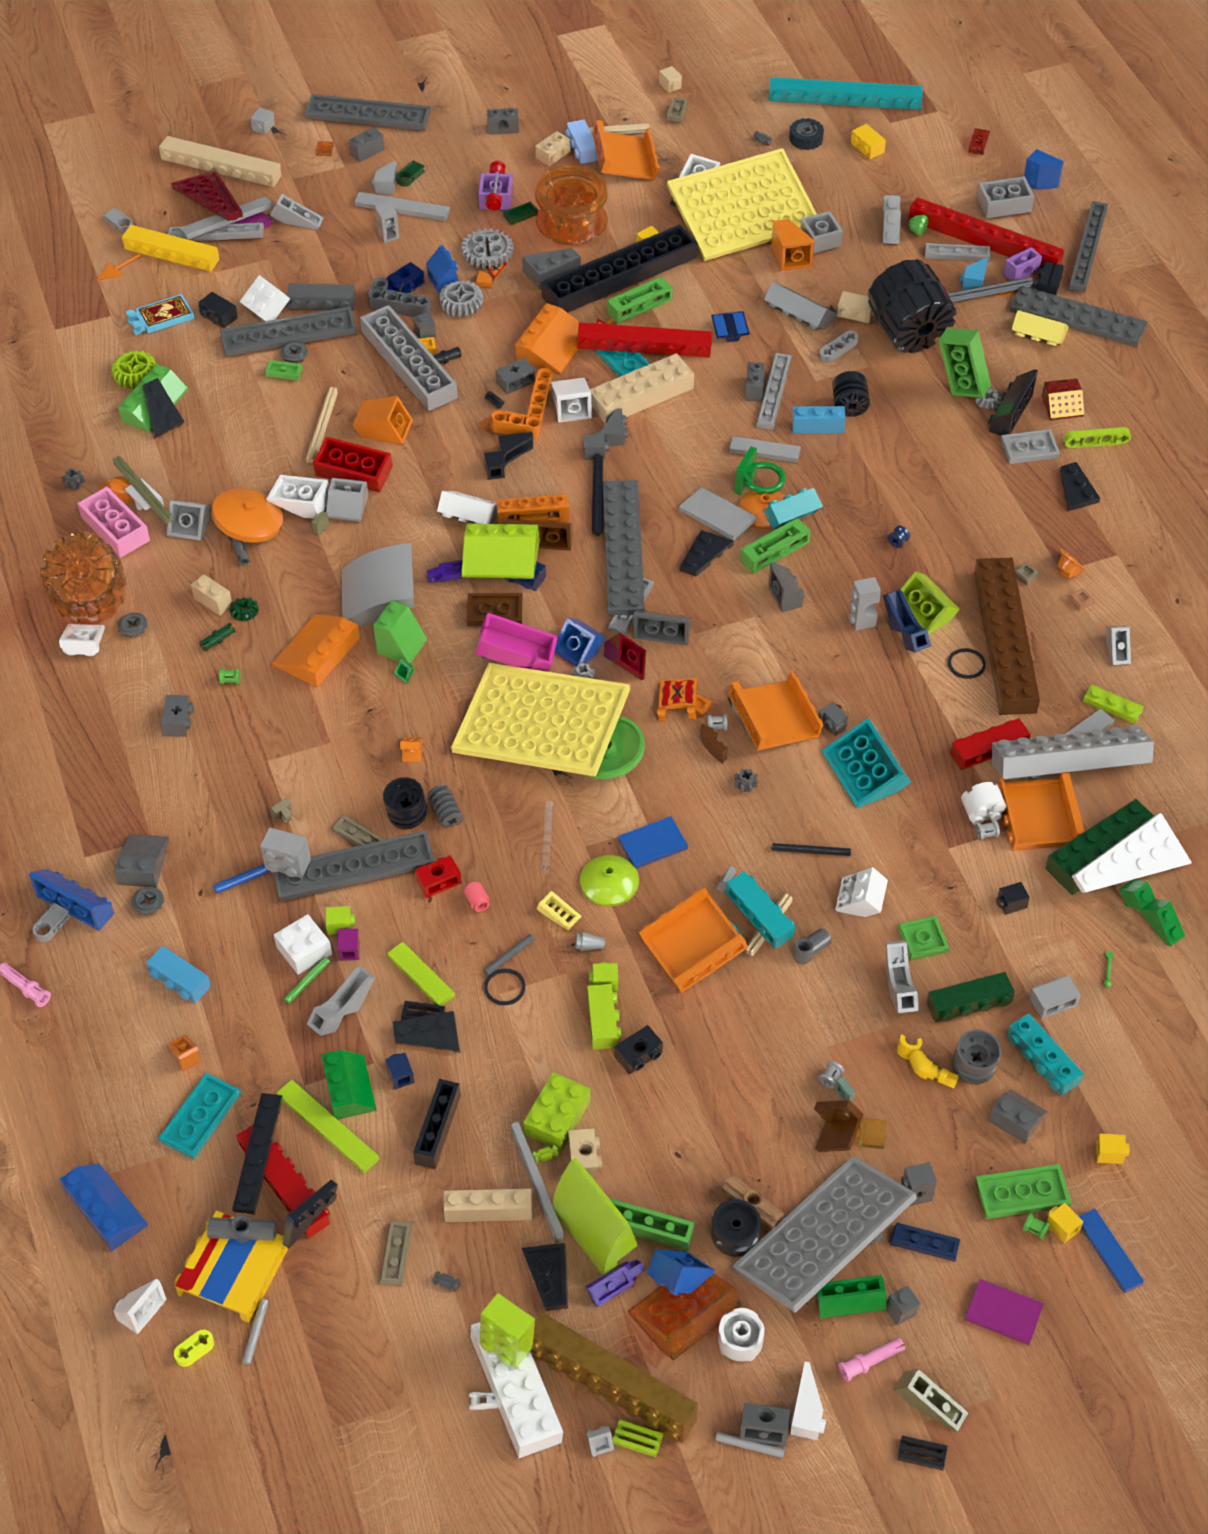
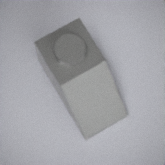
(385, 179)
(1118, 644)

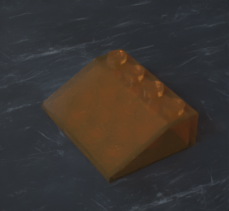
(684, 1319)

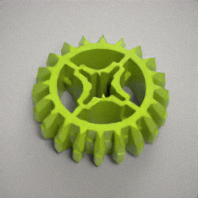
(132, 368)

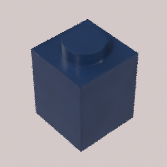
(399, 1070)

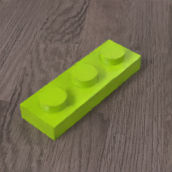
(1113, 704)

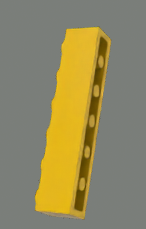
(170, 248)

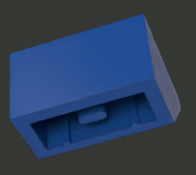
(441, 269)

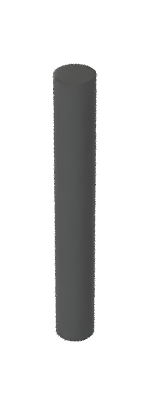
(508, 955)

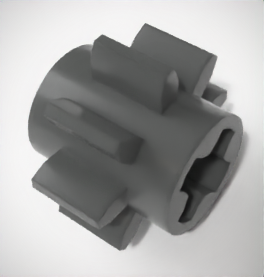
(73, 479)
(746, 780)

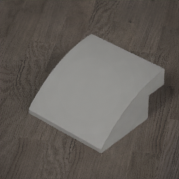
(376, 580)

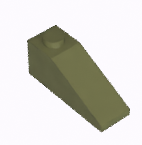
(930, 1399)

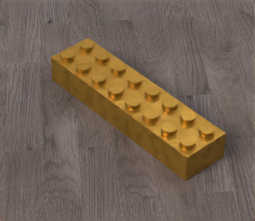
(613, 1378)

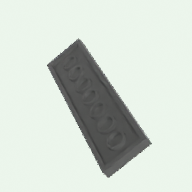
(367, 112)
(1080, 316)
(288, 330)
(358, 865)

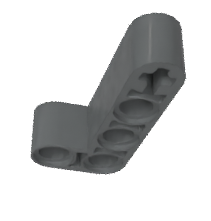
(400, 302)

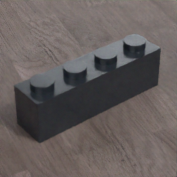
(437, 1124)

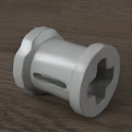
(712, 719)
(987, 830)
(831, 1074)

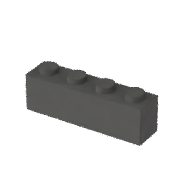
(320, 296)

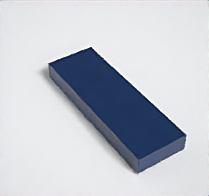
(925, 1242)

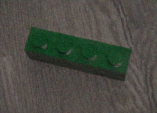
(970, 997)

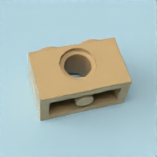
(586, 1141)

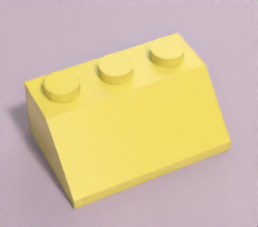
(1039, 328)

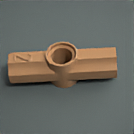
(768, 1213)

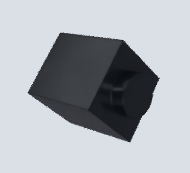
(1012, 898)

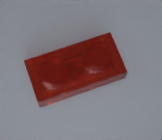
(979, 141)

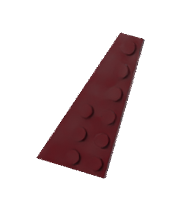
(210, 193)

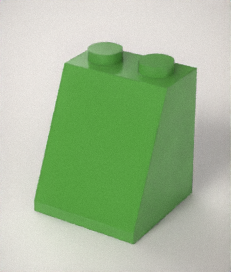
(398, 633)

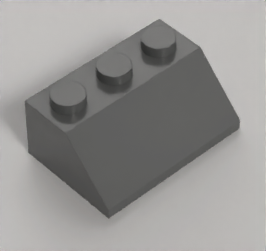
(662, 627)

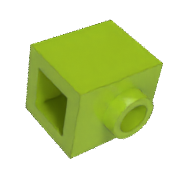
(339, 918)
(604, 973)

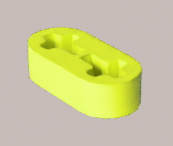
(193, 1348)

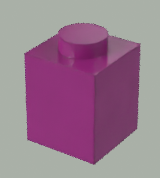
(348, 944)

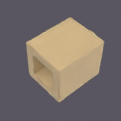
(670, 79)

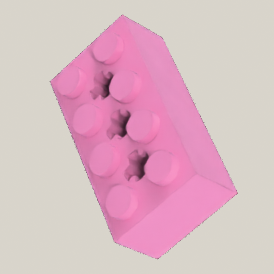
(113, 522)

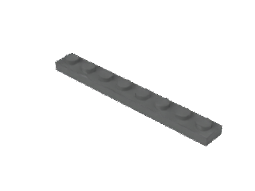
(1088, 246)

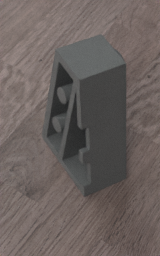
(549, 264)

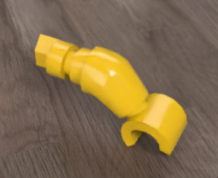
(922, 1065)

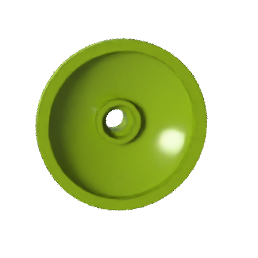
(609, 888)

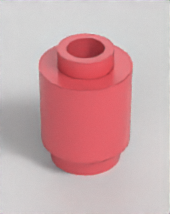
(476, 896)

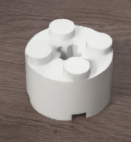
(983, 803)
(741, 1347)

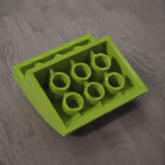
(592, 1218)

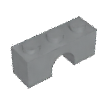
(862, 611)

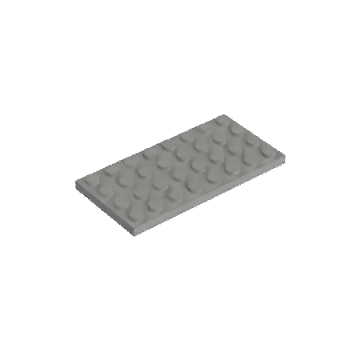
(824, 1233)

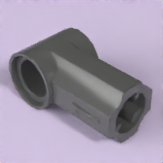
(809, 946)

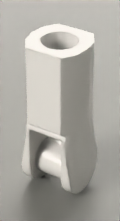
(475, 1401)

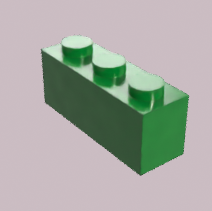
(851, 1296)

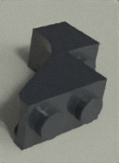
(510, 448)

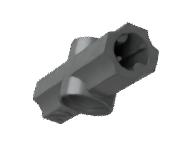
(255, 1229)

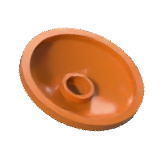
(756, 504)

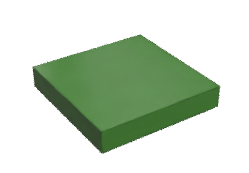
(923, 938)

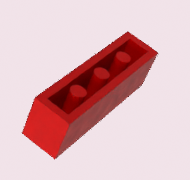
(978, 746)

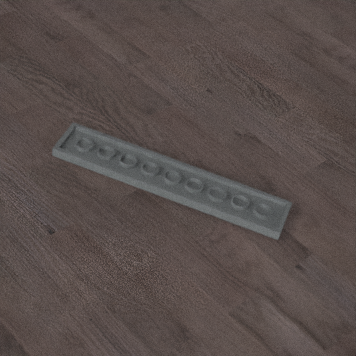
(623, 547)

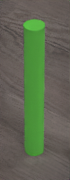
(306, 980)

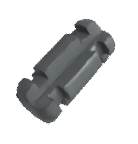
(763, 138)
(446, 1281)

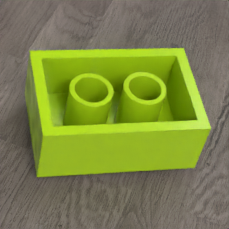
(557, 1111)
(506, 1331)

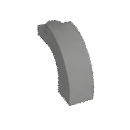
(898, 976)

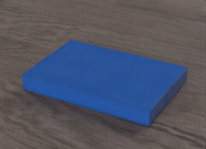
(653, 842)

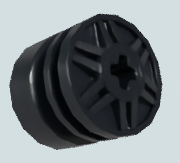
(851, 391)
(405, 803)

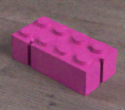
(515, 644)

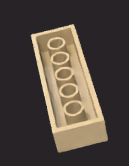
(642, 387)

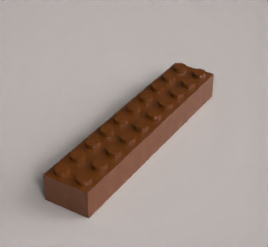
(1006, 636)

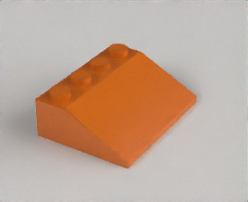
(549, 339)
(318, 648)

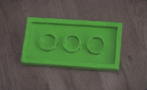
(1022, 1191)

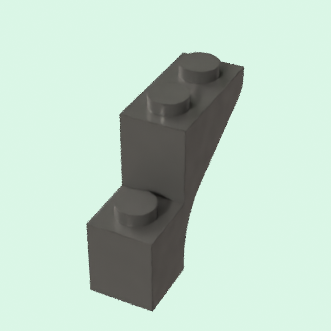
(611, 435)

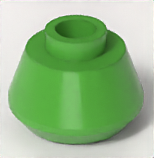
(918, 224)

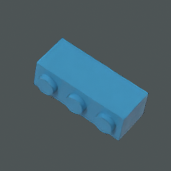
(818, 419)
(178, 975)

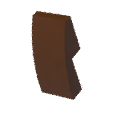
(714, 747)

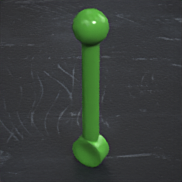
(1109, 955)

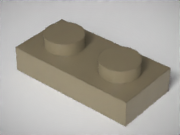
(677, 109)

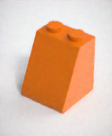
(791, 245)
(383, 420)

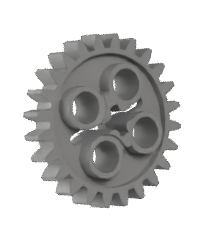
(475, 248)

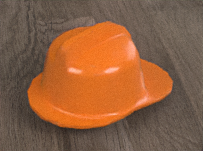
(117, 486)
(1069, 565)

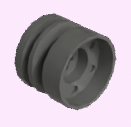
(978, 1047)

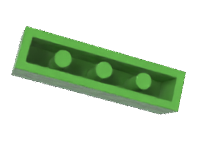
(657, 1226)

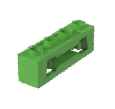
(639, 299)
(775, 545)

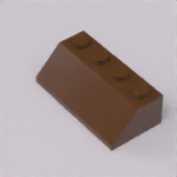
(552, 534)

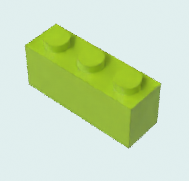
(603, 1016)

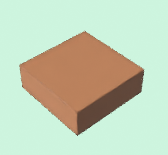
(1081, 599)

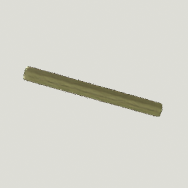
(143, 490)

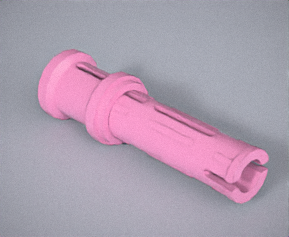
(29, 988)
(861, 1362)

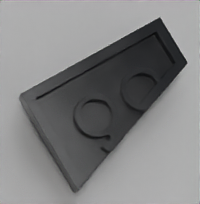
(161, 409)
(1077, 487)
(703, 552)
(431, 1031)
(549, 1272)

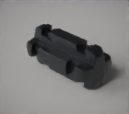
(494, 399)

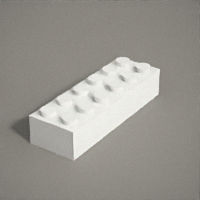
(521, 1400)

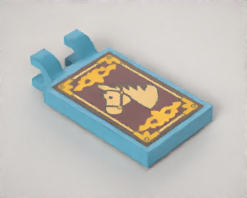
(160, 315)

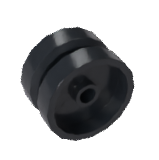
(735, 1227)

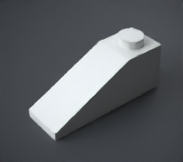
(808, 1411)

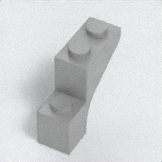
(891, 219)
(347, 1000)

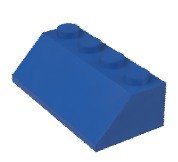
(80, 902)
(103, 1204)

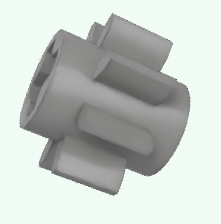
(583, 670)

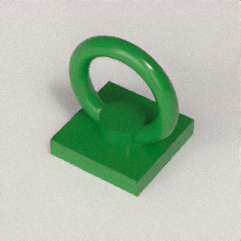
(748, 469)

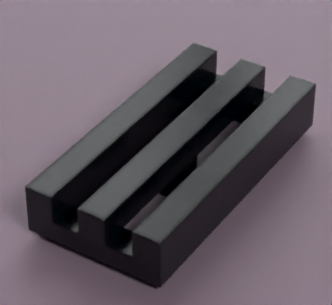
(408, 1014)
(926, 1445)

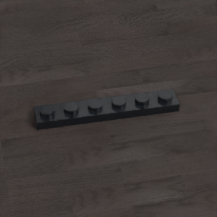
(257, 1154)

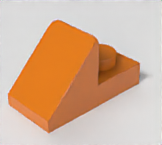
(411, 749)
(185, 1052)

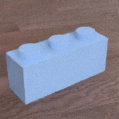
(581, 141)

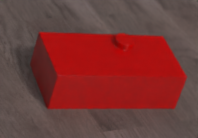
(353, 462)

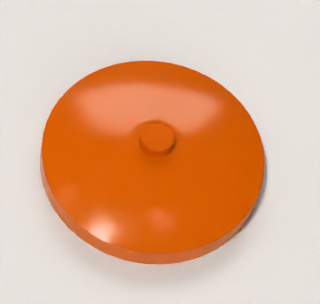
(246, 515)

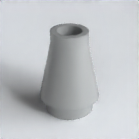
(586, 942)

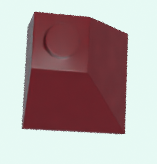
(626, 655)

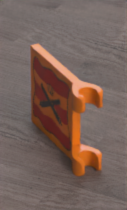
(677, 695)

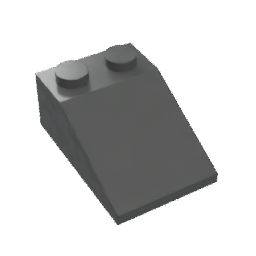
(141, 860)

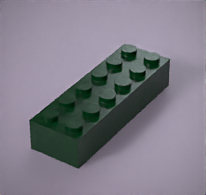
(1094, 842)

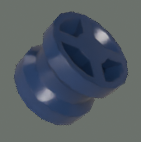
(899, 536)

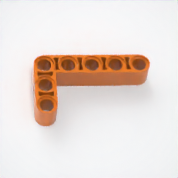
(513, 423)

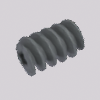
(445, 806)

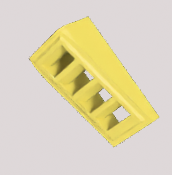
(554, 916)

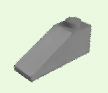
(295, 214)

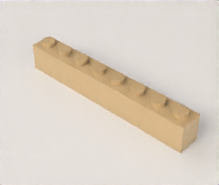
(221, 160)

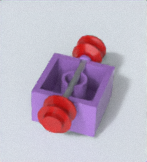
(496, 188)

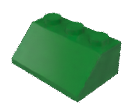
(348, 1083)

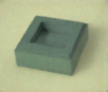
(844, 1090)

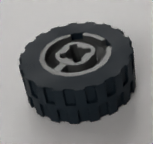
(806, 134)

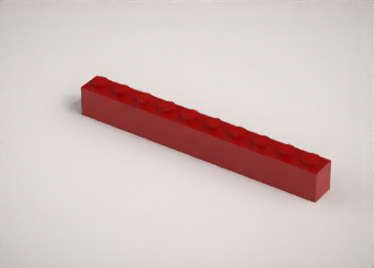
(981, 232)

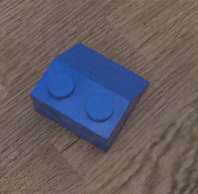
(1043, 170)
(578, 642)
(678, 1270)

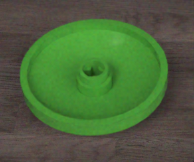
(623, 751)

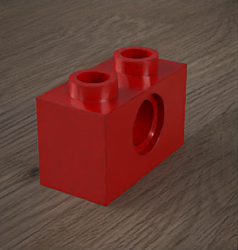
(448, 876)

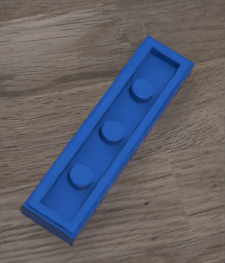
(1110, 1251)

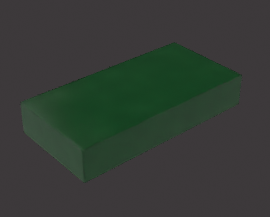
(520, 213)

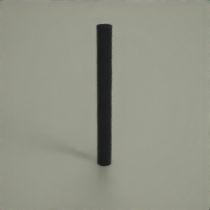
(811, 849)

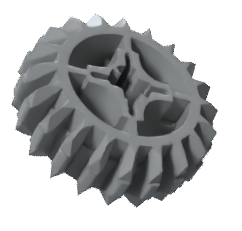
(461, 298)

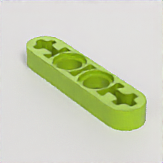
(1073, 440)

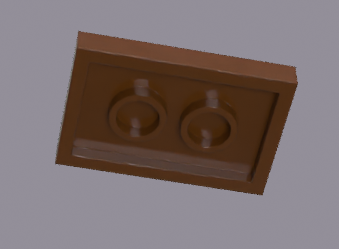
(500, 604)

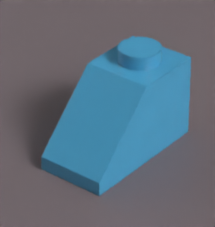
(974, 275)

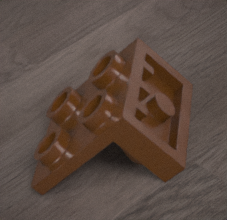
(840, 1126)

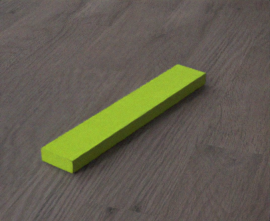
(328, 1126)

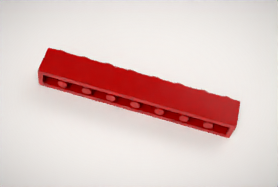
(644, 339)

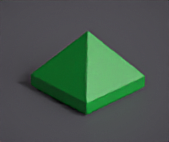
(404, 670)

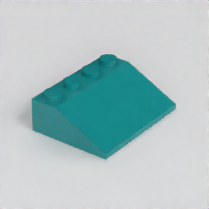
(866, 764)

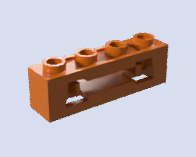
(535, 508)

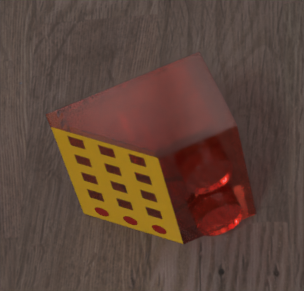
(1063, 399)

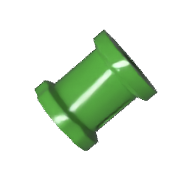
(230, 676)
(1036, 1226)

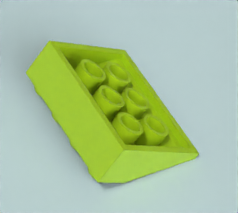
(500, 550)

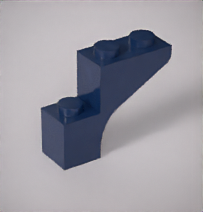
(903, 621)

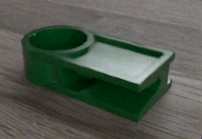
(411, 171)

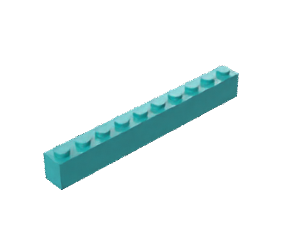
(845, 93)

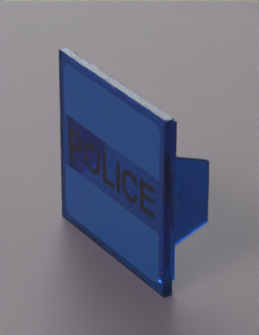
(730, 325)

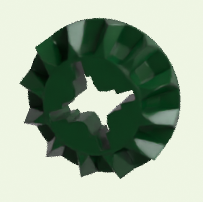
(247, 613)

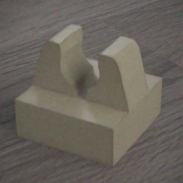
(282, 811)

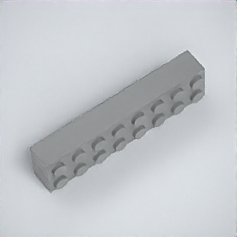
(409, 358)
(1072, 752)

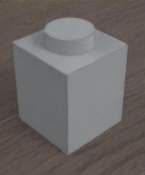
(262, 121)

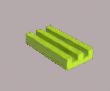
(640, 1430)

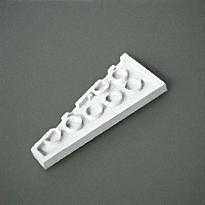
(1141, 853)

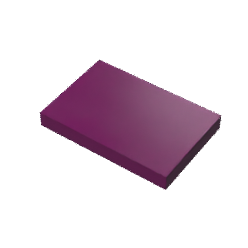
(1004, 1312)

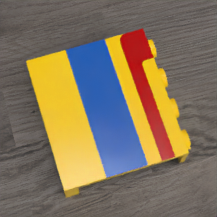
(231, 1271)

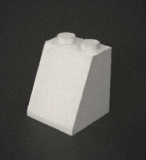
(571, 400)

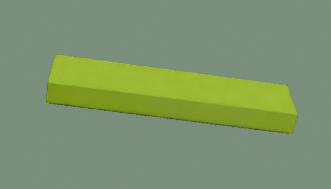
(420, 974)

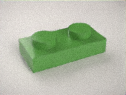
(284, 370)

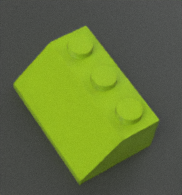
(928, 602)

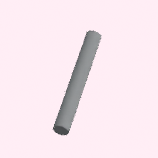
(255, 1331)
(755, 1446)

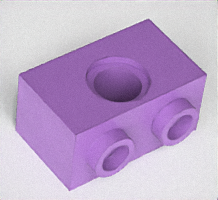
(1022, 264)

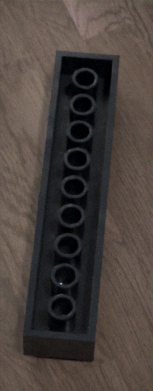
(620, 269)

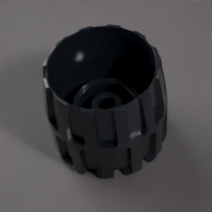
(911, 305)

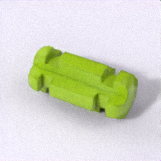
(545, 1153)

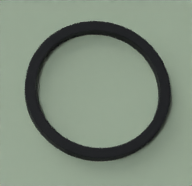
(966, 676)
(504, 1002)

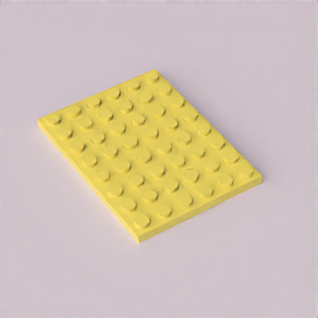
(738, 201)
(541, 719)

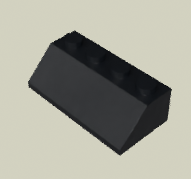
(1013, 403)

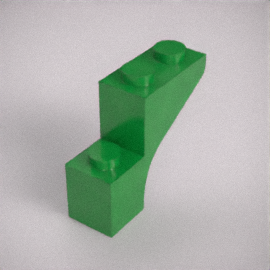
(1157, 912)

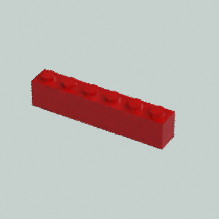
(285, 1182)

